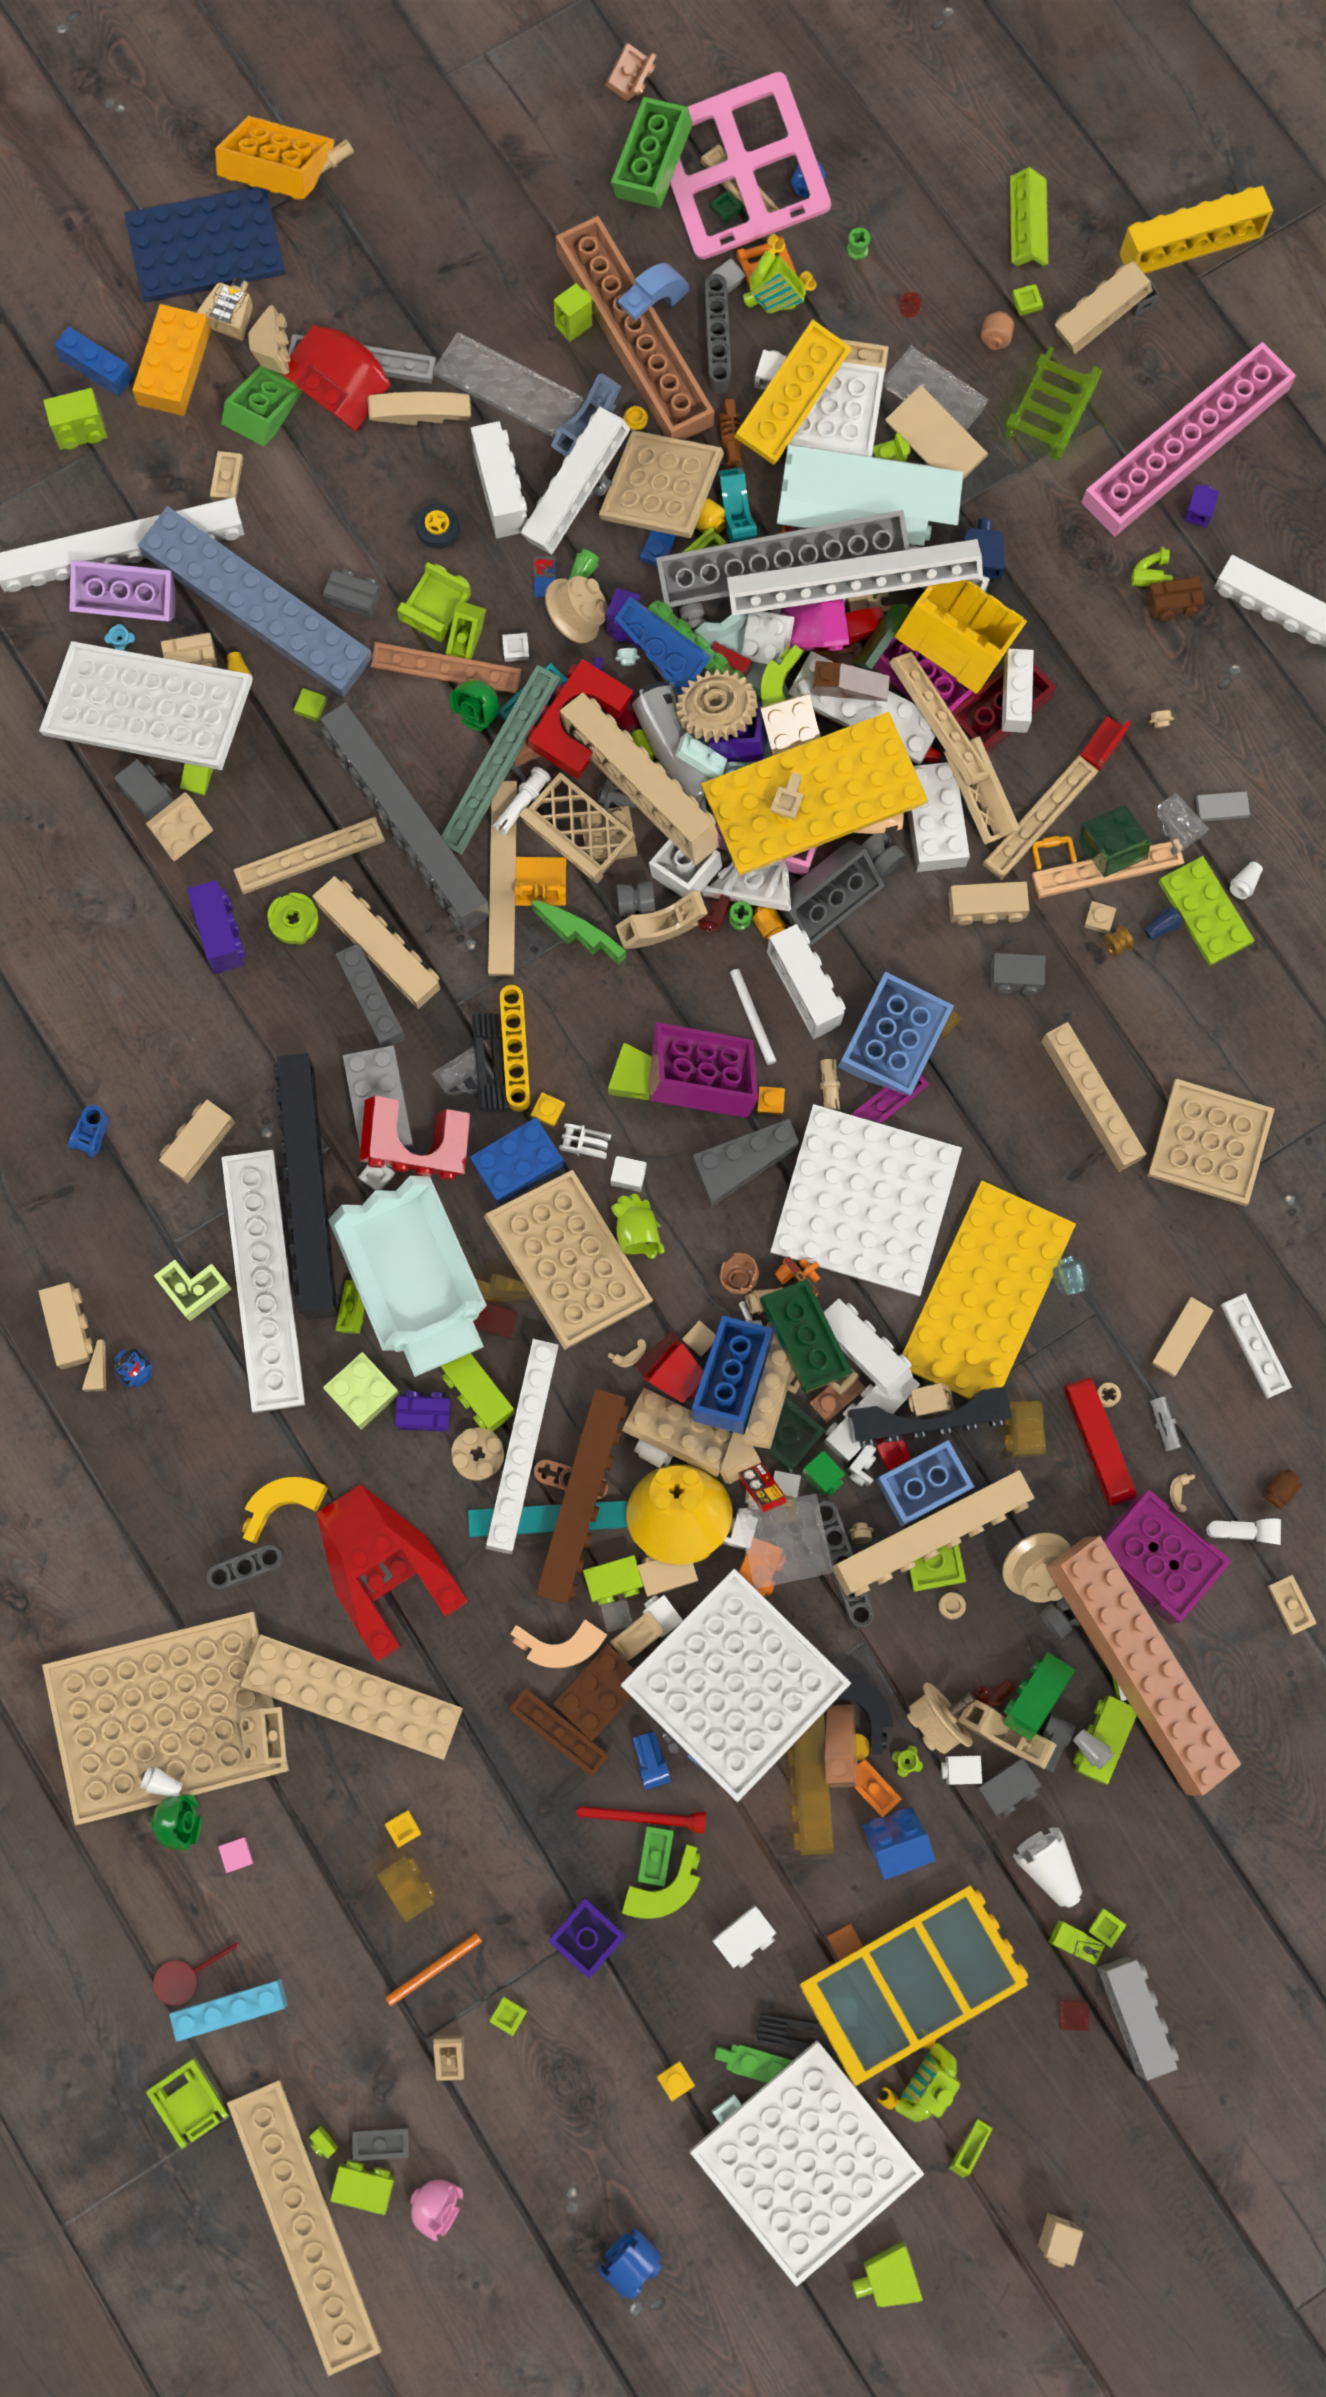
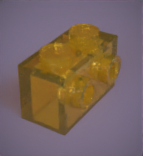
(406, 1888)

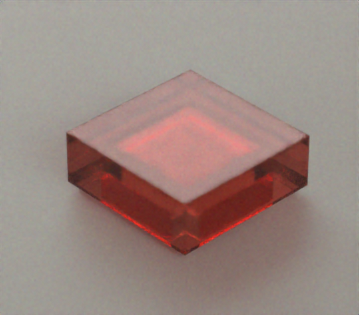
(1074, 2015)

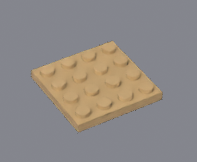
(661, 484)
(1211, 1142)

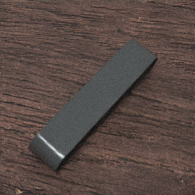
(717, 343)
(845, 1551)

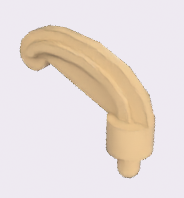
(631, 1358)
(1176, 1490)

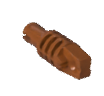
(729, 425)

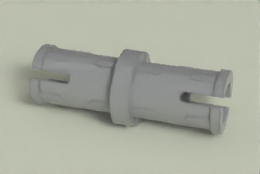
(1165, 1423)

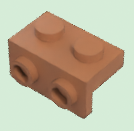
(630, 73)

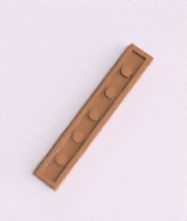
(444, 667)

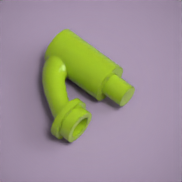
(1144, 577)

